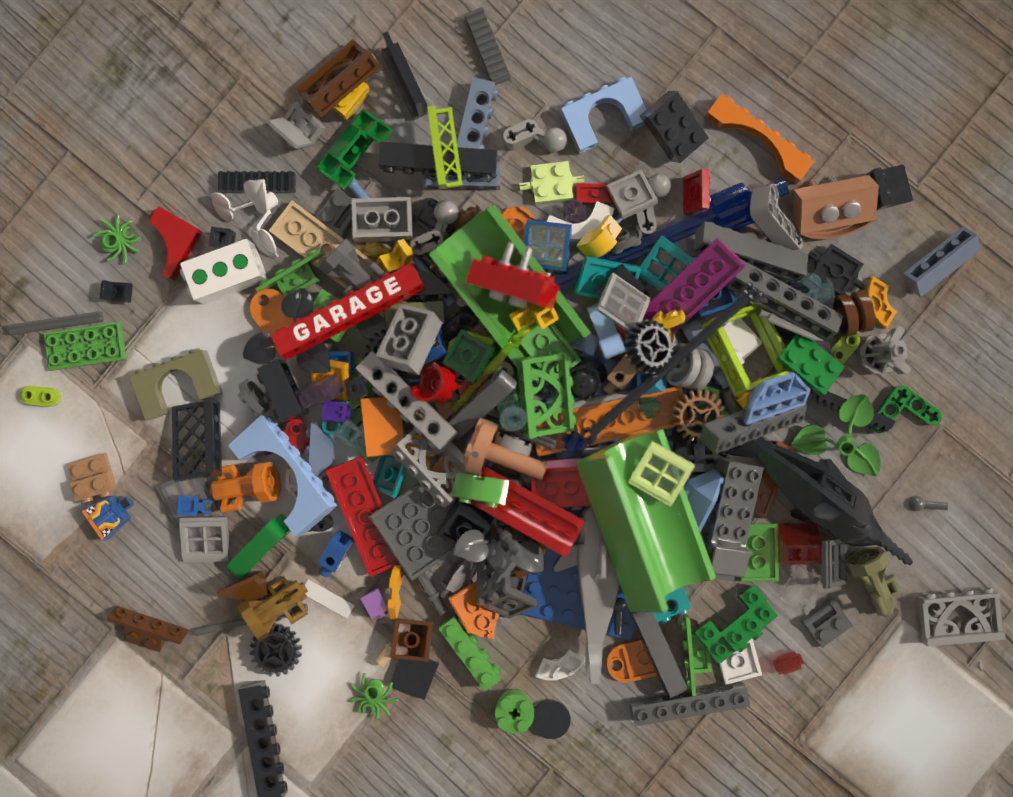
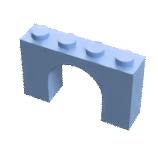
(621, 94)

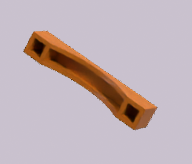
(790, 160)

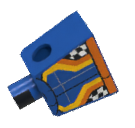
(108, 516)

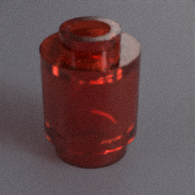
(788, 663)

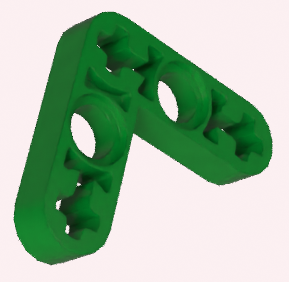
(906, 403)

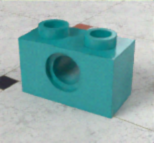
(680, 605)

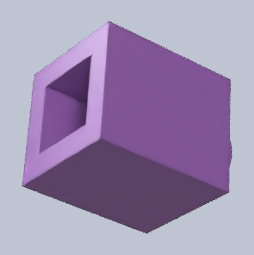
(375, 603)

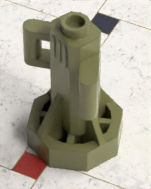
(870, 566)

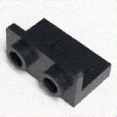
(425, 215)

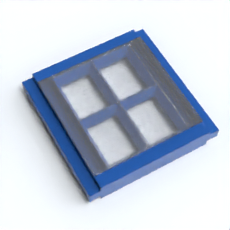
(549, 243)

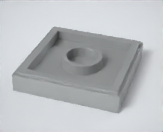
(632, 194)

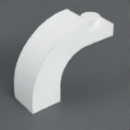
(591, 224)

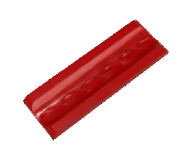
(534, 516)

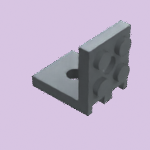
(498, 595)

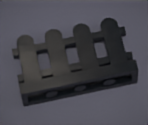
(698, 452)

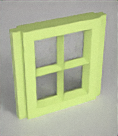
(661, 473)

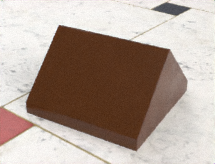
(411, 640)

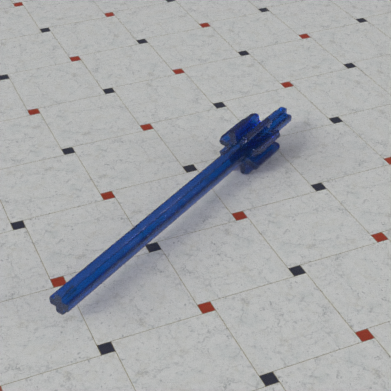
(727, 209)

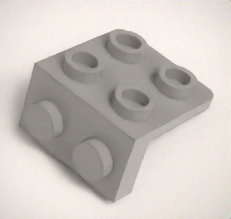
(298, 127)

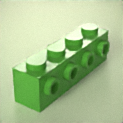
(470, 652)

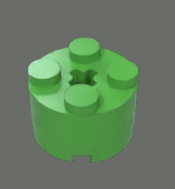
(512, 722)

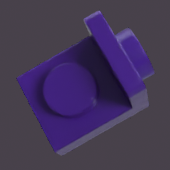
(336, 411)

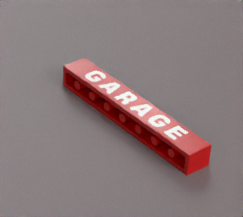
(348, 311)

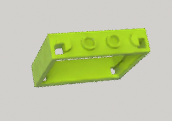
(728, 358)

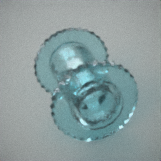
(512, 415)

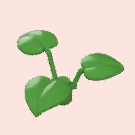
(856, 411)

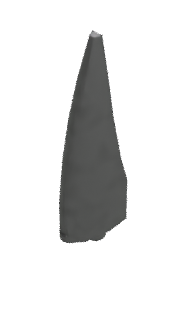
(457, 577)

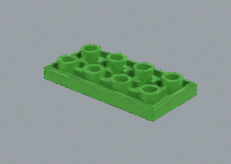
(84, 346)

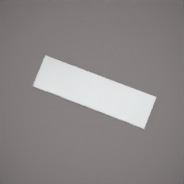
(328, 599)

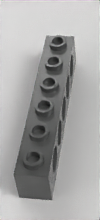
(789, 303)
(732, 431)
(685, 705)

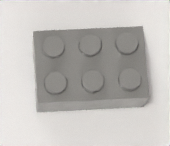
(382, 219)
(409, 339)

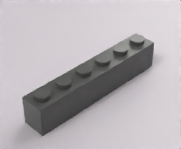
(766, 256)

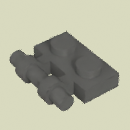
(499, 557)

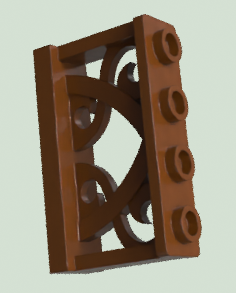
(337, 77)

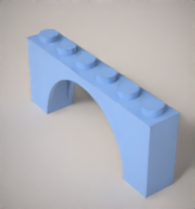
(312, 499)

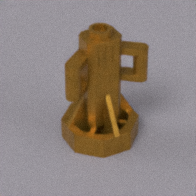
(262, 614)

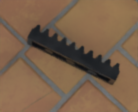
(274, 181)
(836, 401)

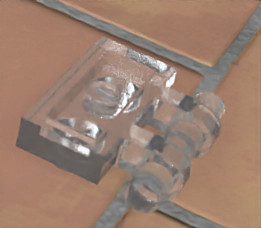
(796, 587)

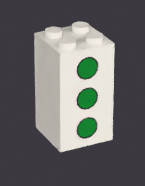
(223, 271)

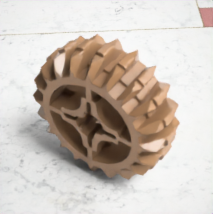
(691, 420)

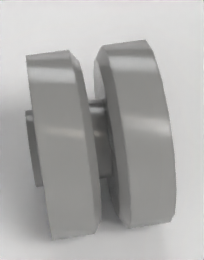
(693, 371)

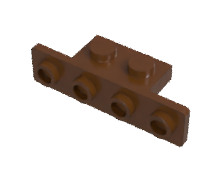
(145, 629)

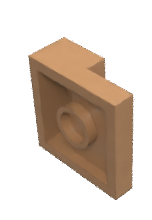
(91, 478)

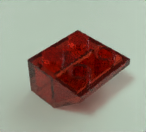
(799, 544)

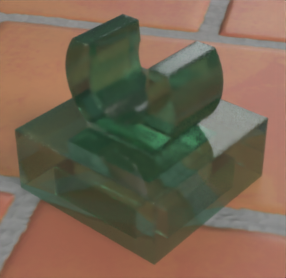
(648, 405)

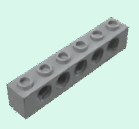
(445, 433)

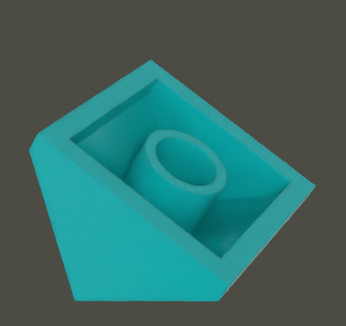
(389, 475)

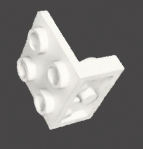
(742, 338)

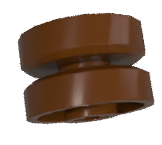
(856, 311)

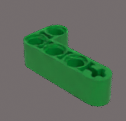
(258, 547)

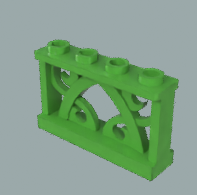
(527, 375)

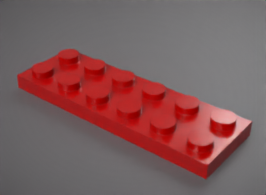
(357, 501)

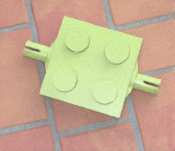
(551, 182)

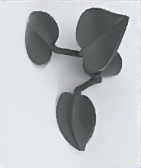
(475, 549)

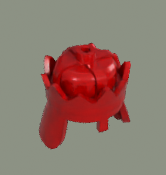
(435, 385)

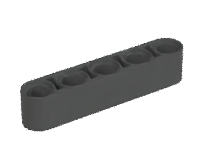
(481, 402)
(659, 653)

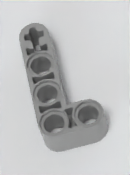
(772, 219)

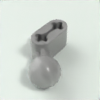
(553, 139)
(661, 186)
(445, 213)

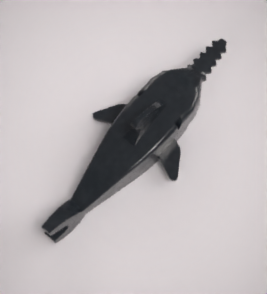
(821, 495)

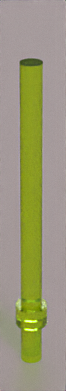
(513, 342)

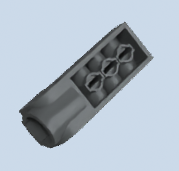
(730, 519)

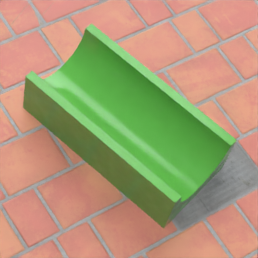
(488, 236)
(647, 540)

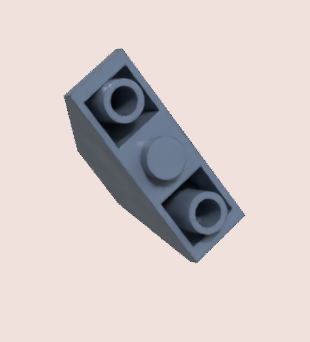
(320, 448)

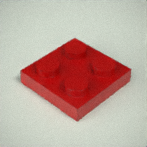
(696, 192)

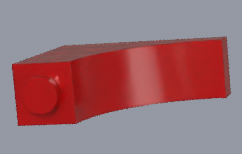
(179, 239)

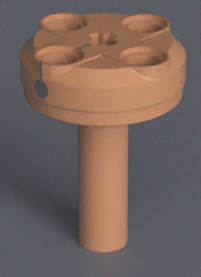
(482, 449)

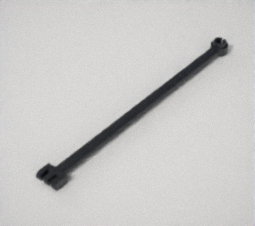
(747, 296)

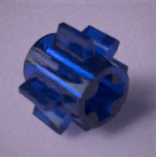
(573, 442)

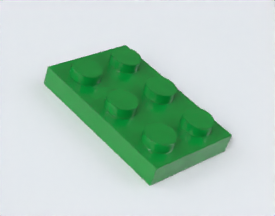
(810, 363)

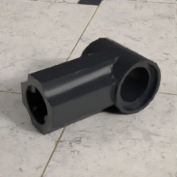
(453, 326)

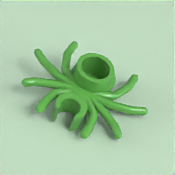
(117, 239)
(373, 696)

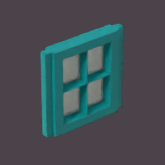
(664, 263)

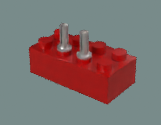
(512, 281)

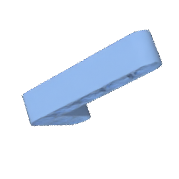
(607, 333)

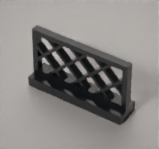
(404, 78)
(212, 441)

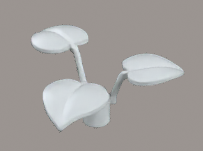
(263, 201)

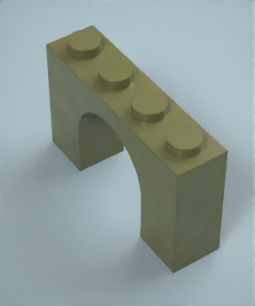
(149, 382)

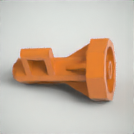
(260, 483)

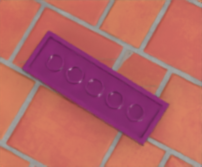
(697, 282)

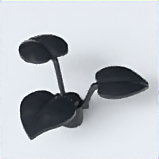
(261, 347)

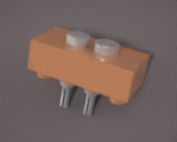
(841, 204)

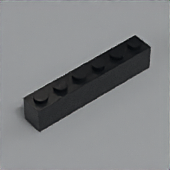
(420, 158)

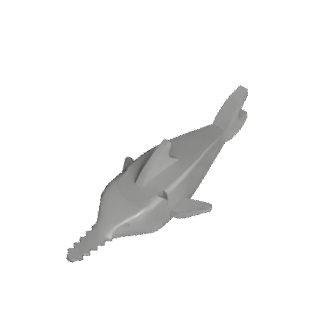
(596, 585)

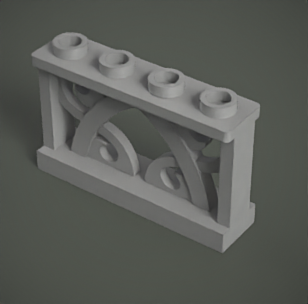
(419, 468)
(955, 636)

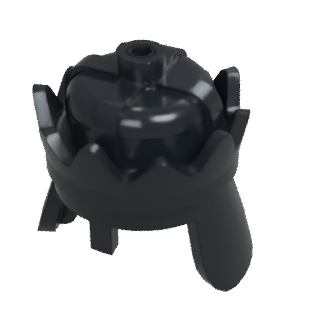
(587, 377)

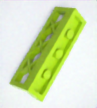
(437, 148)

